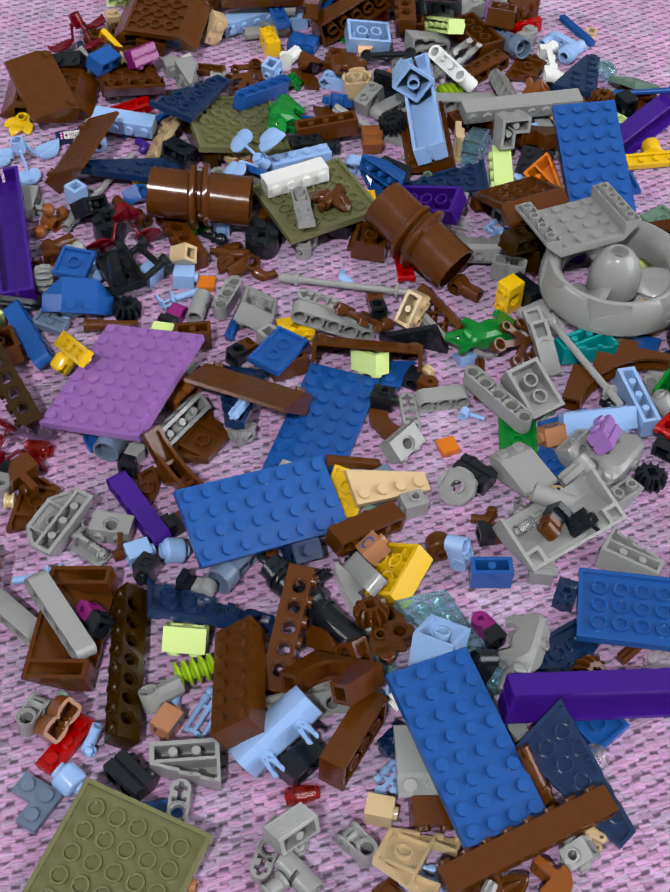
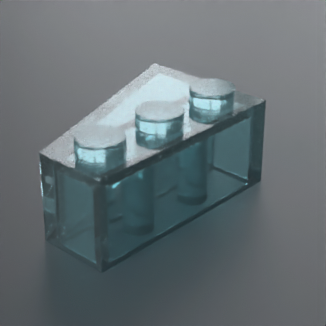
(475, 145)

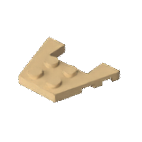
(405, 854)

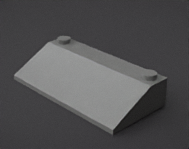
(535, 550)

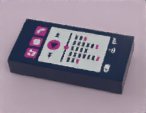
(67, 136)

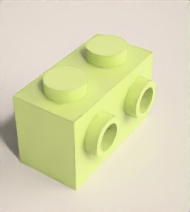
(370, 362)
(185, 639)

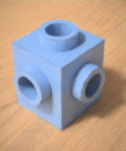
(271, 67)

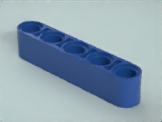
(260, 92)
(28, 334)

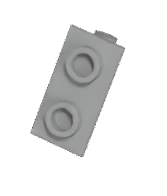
(89, 550)

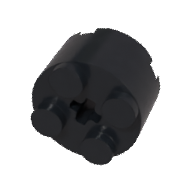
(103, 225)
(262, 240)

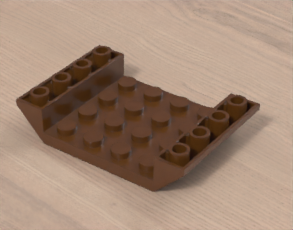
(164, 20)
(129, 82)
(81, 83)
(507, 195)

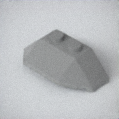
(57, 519)

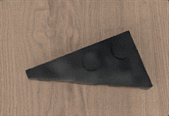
(426, 335)

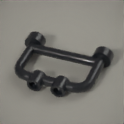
(368, 55)
(159, 262)

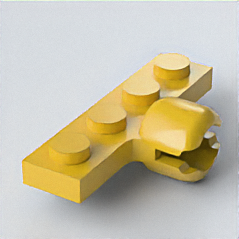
(652, 156)
(70, 353)

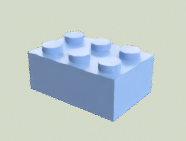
(367, 34)

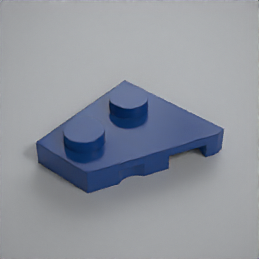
(396, 373)

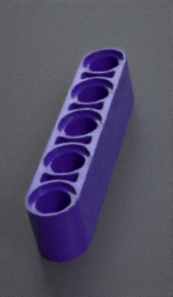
(136, 504)

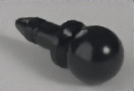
(217, 238)

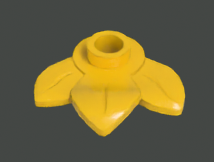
(19, 123)

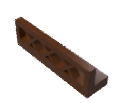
(444, 309)

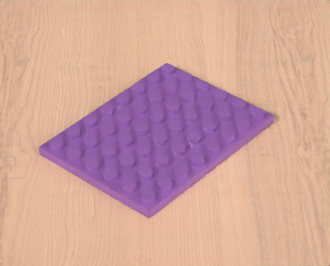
(123, 383)

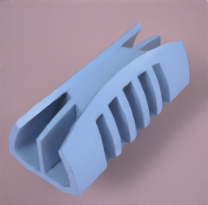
(283, 725)

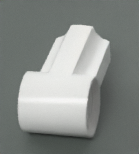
(289, 57)

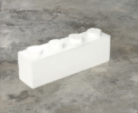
(300, 174)

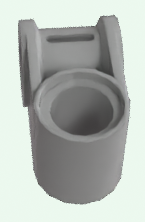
(651, 379)
(31, 712)
(354, 842)

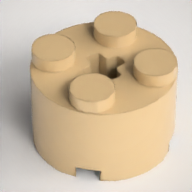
(355, 81)

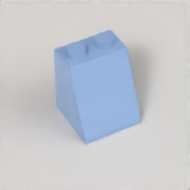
(410, 80)
(435, 638)

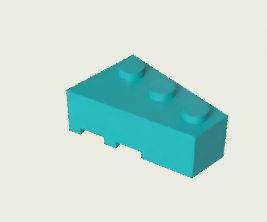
(587, 343)

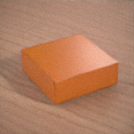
(207, 282)
(447, 446)

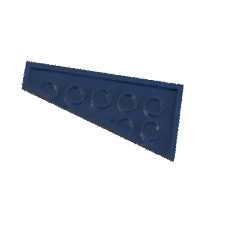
(192, 101)
(127, 169)
(197, 608)
(571, 766)

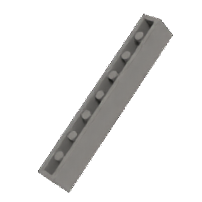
(534, 104)

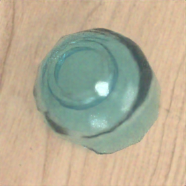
(606, 68)

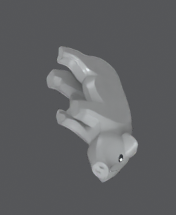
(460, 53)
(483, 248)
(621, 460)
(527, 645)

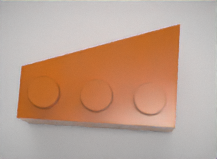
(546, 170)

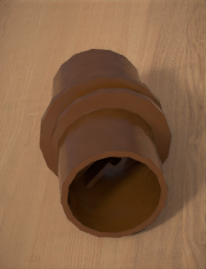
(199, 196)
(418, 235)

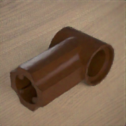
(48, 244)
(241, 265)
(462, 286)

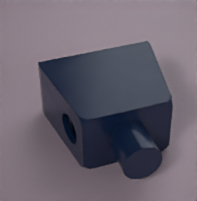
(303, 551)

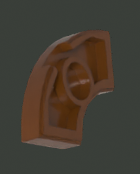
(308, 80)
(381, 423)
(149, 483)
(319, 639)

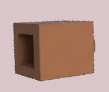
(551, 434)
(373, 547)
(167, 721)

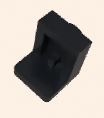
(582, 521)
(144, 567)

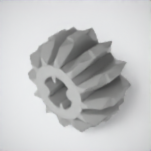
(43, 277)

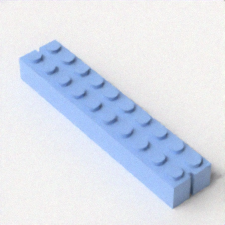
(426, 120)

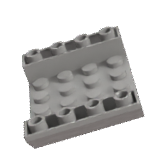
(582, 223)

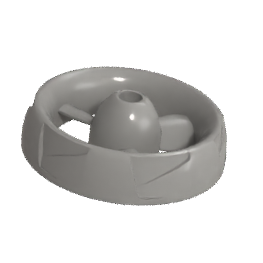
(612, 283)

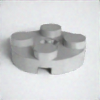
(468, 486)

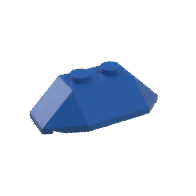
(379, 173)
(77, 297)

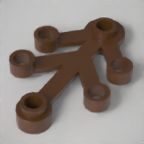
(253, 66)
(364, 317)
(521, 341)

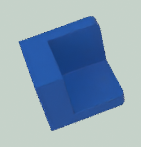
(135, 193)

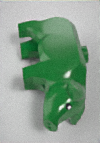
(282, 112)
(479, 334)

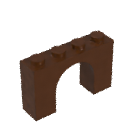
(350, 676)

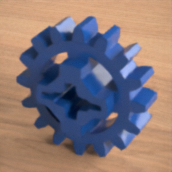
(338, 98)

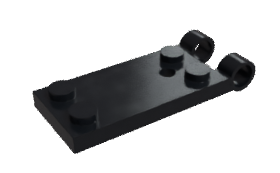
(133, 274)

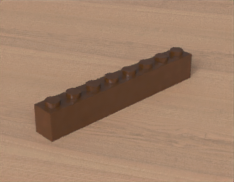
(527, 840)

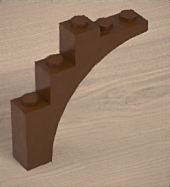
(541, 136)
(582, 384)
(169, 464)

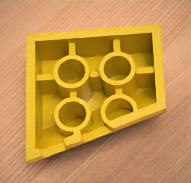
(403, 570)

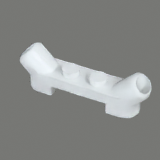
(547, 53)
(452, 68)

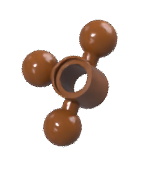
(49, 221)

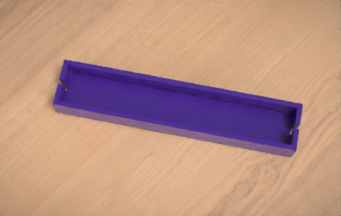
(646, 123)
(16, 262)
(587, 694)

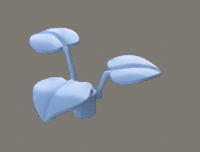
(244, 136)
(45, 151)

